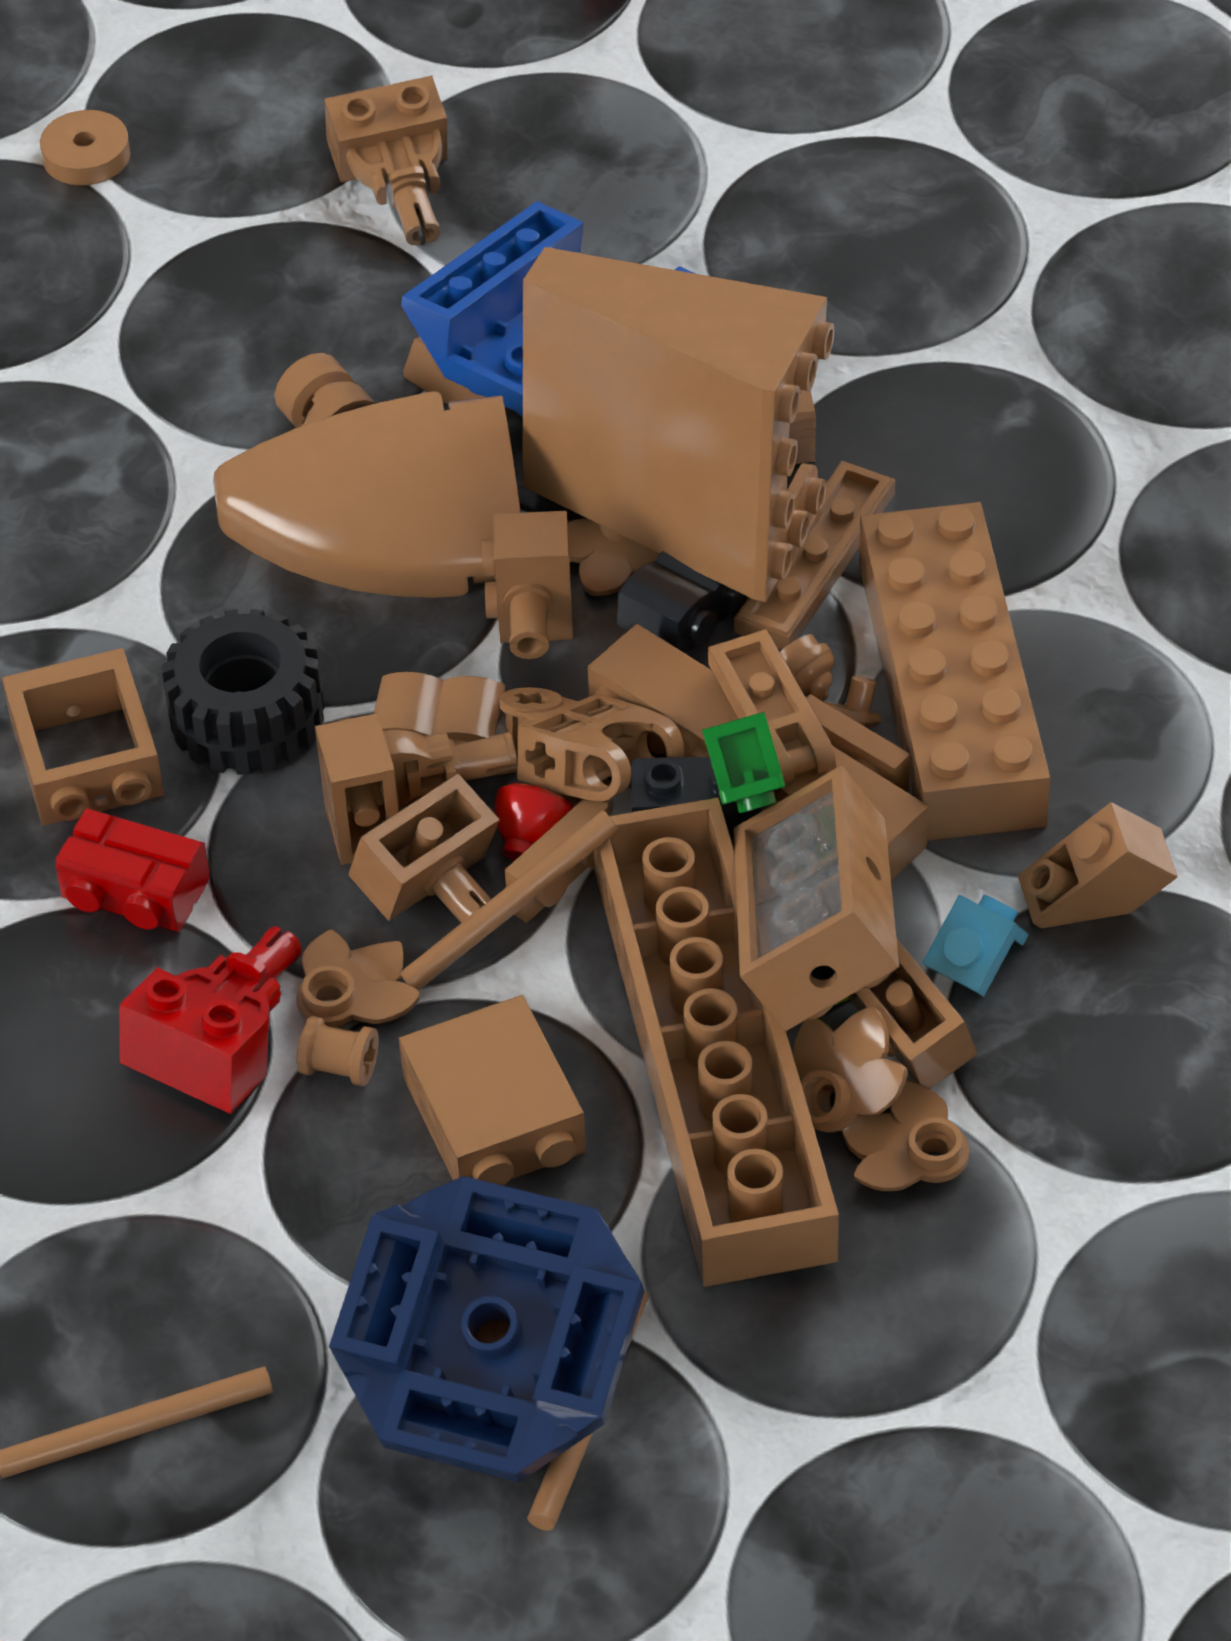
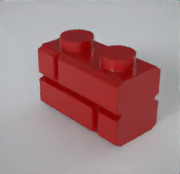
(132, 871)

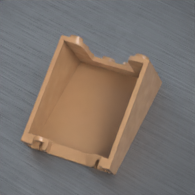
(672, 408)

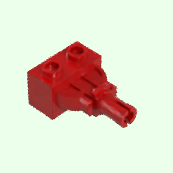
(209, 1023)

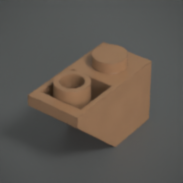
(1098, 870)

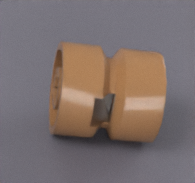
(317, 389)

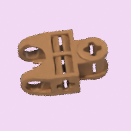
(582, 742)

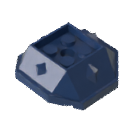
(444, 1271)

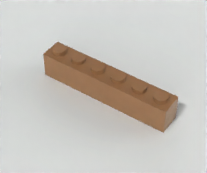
(669, 682)

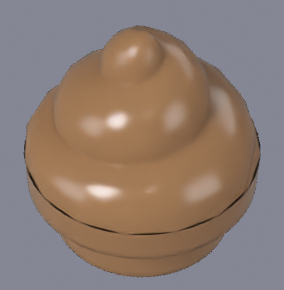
(810, 665)

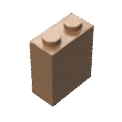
(493, 1094)

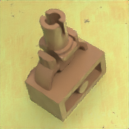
(394, 141)
(380, 772)

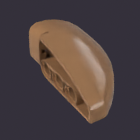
(377, 495)

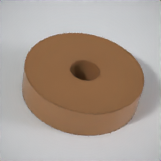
(85, 147)

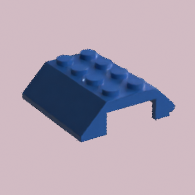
(475, 303)

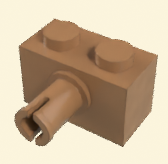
(531, 580)
(427, 852)
(920, 1021)

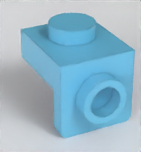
(974, 942)

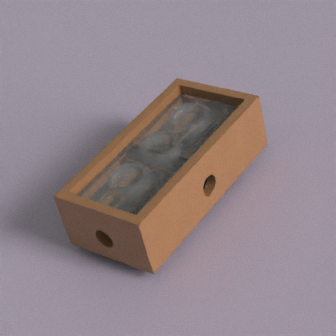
(814, 899)

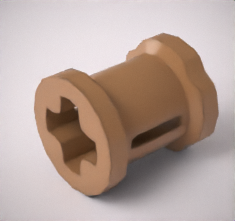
(337, 1051)

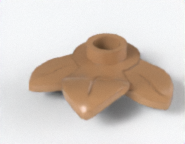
(604, 556)
(358, 981)
(851, 1064)
(899, 1142)

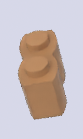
(428, 705)

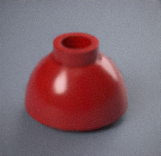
(526, 815)

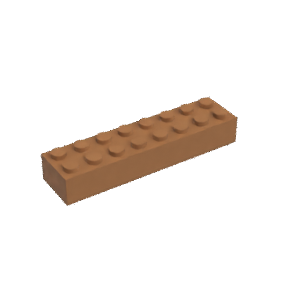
(712, 1049)

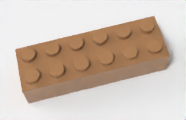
(953, 670)

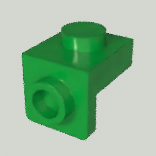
(744, 762)

